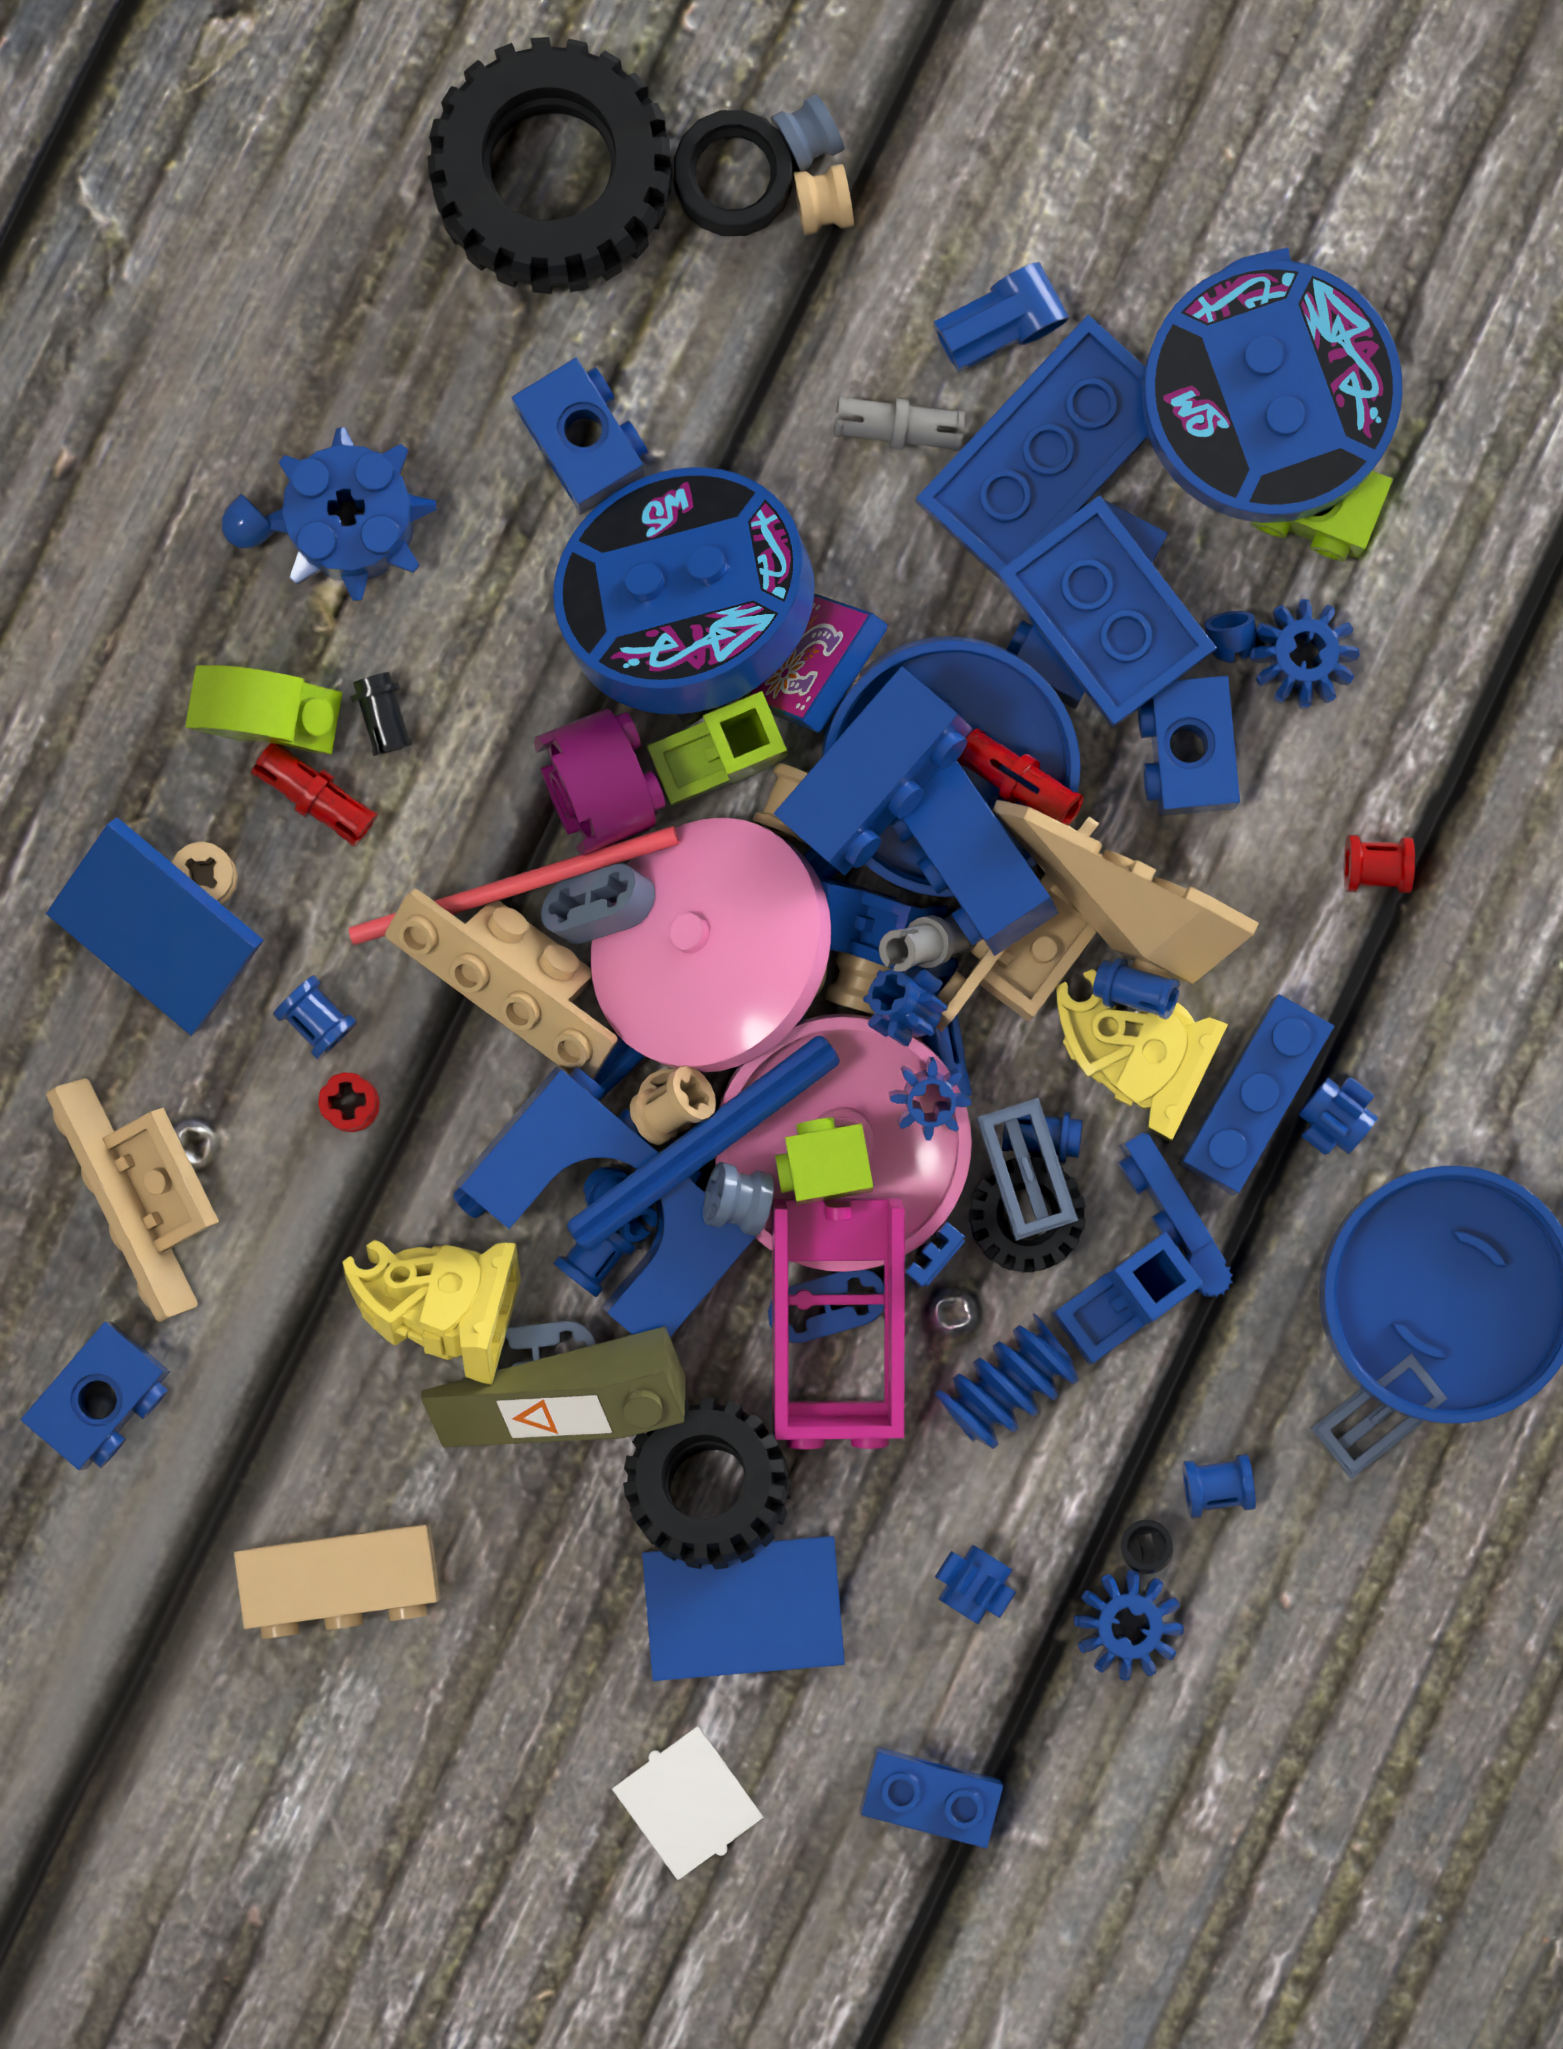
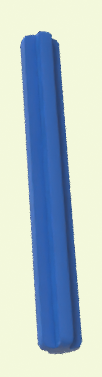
(703, 1143)

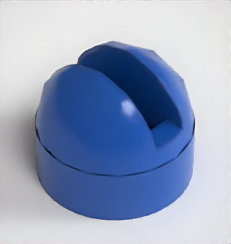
(245, 524)
(1232, 634)

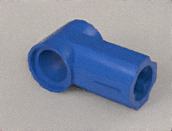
(1016, 310)

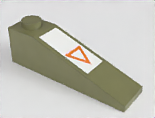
(570, 1396)

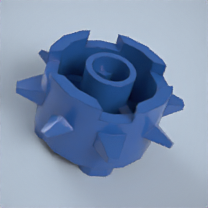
(380, 535)

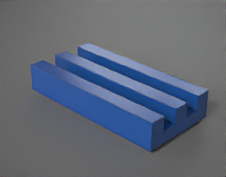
(934, 1256)

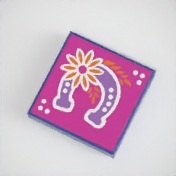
(823, 663)

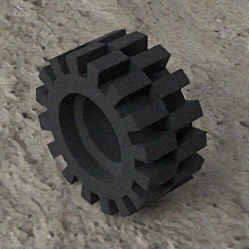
(1000, 1244)

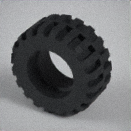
(550, 83)

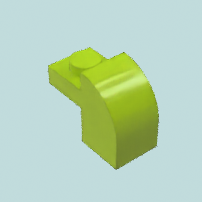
(263, 707)
(720, 751)

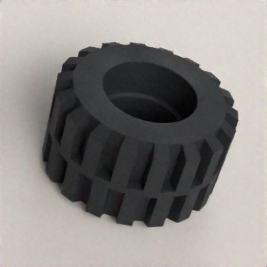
(732, 1532)

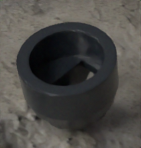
(1133, 1551)

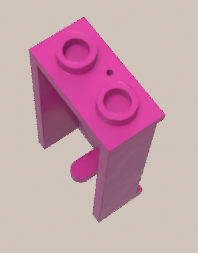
(839, 1232)

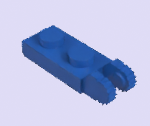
(1148, 1171)

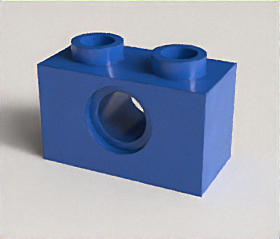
(585, 472)
(1198, 786)
(61, 1411)
(931, 1797)

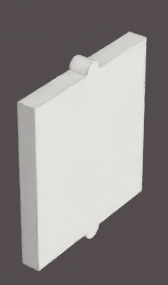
(687, 1802)

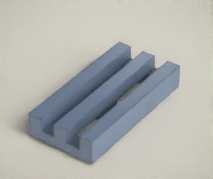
(1043, 1220)
(1338, 1447)

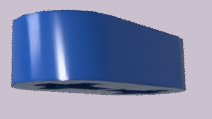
(836, 1320)

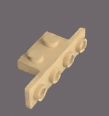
(1030, 967)
(509, 974)
(141, 1188)

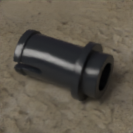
(381, 713)

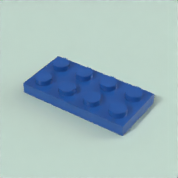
(1043, 449)

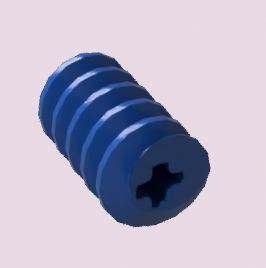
(1009, 1383)

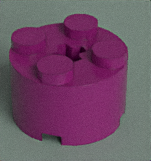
(599, 779)

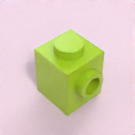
(824, 1162)

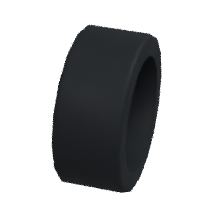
(749, 127)

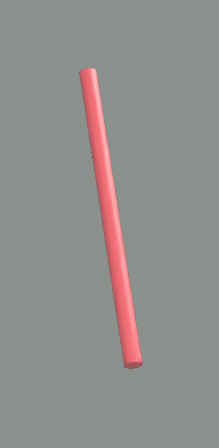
(532, 879)

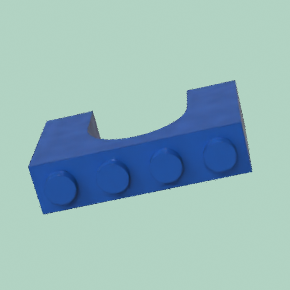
(568, 1125)

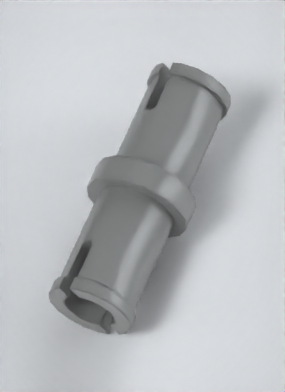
(899, 423)
(925, 943)

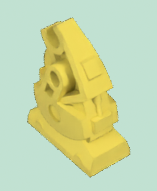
(1139, 1054)
(441, 1300)

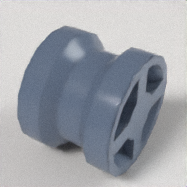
(809, 132)
(738, 1199)

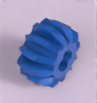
(1283, 644)
(1120, 1644)

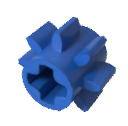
(905, 1004)
(942, 1110)
(1338, 1116)
(975, 1584)

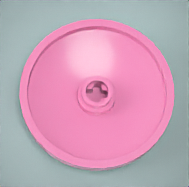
(723, 952)
(901, 1161)

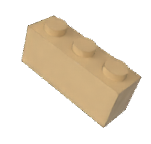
(337, 1580)

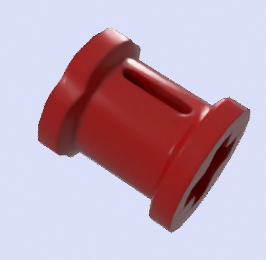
(1378, 864)
(334, 1090)

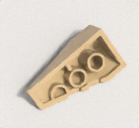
(1152, 923)

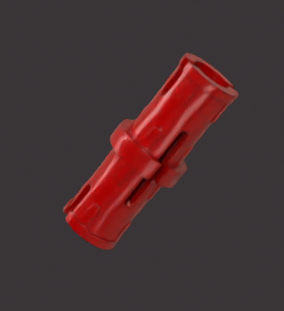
(986, 756)
(314, 793)

